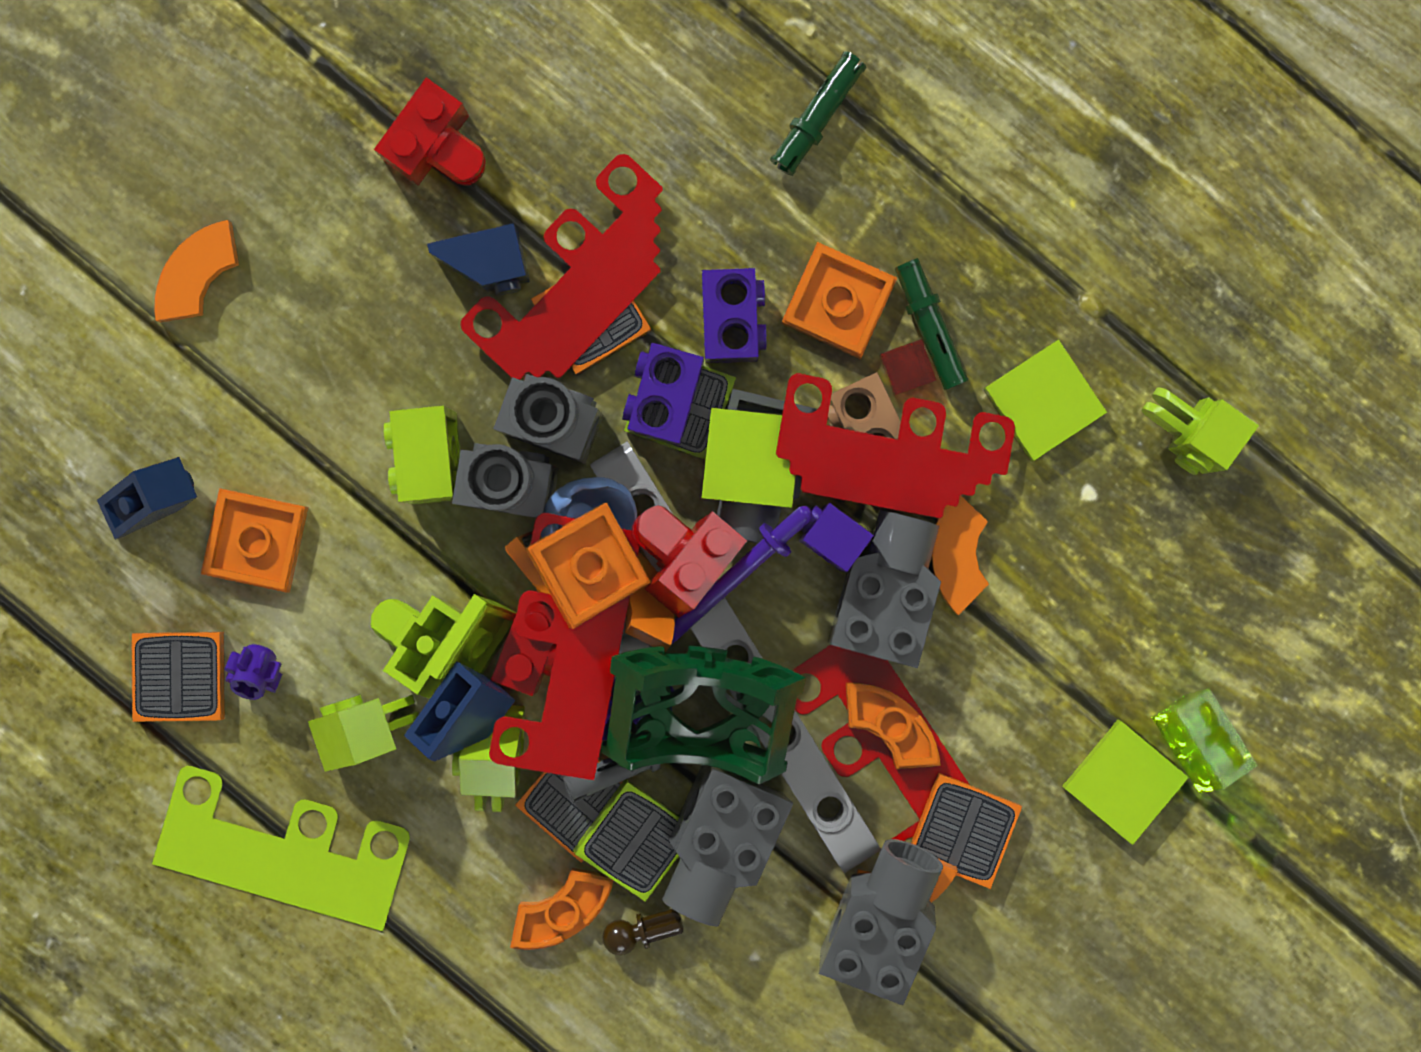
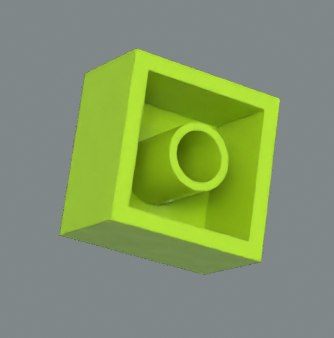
(424, 454)

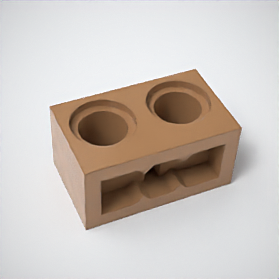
(881, 415)

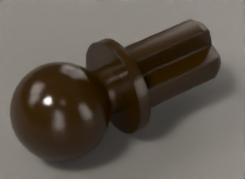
(621, 936)

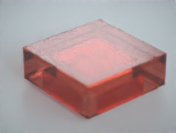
(907, 367)

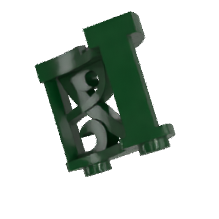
(718, 744)

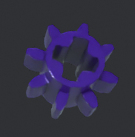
(253, 672)

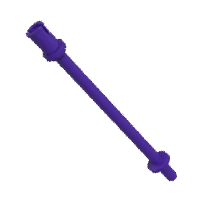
(773, 541)

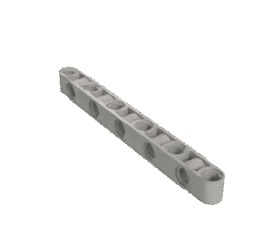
(807, 769)

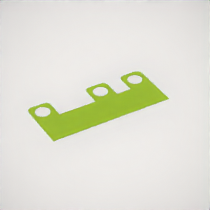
(280, 869)

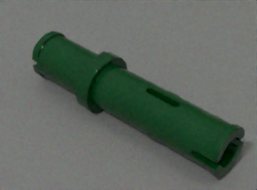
(808, 128)
(931, 323)

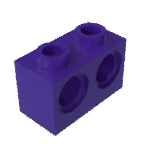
(722, 316)
(675, 396)
(835, 536)

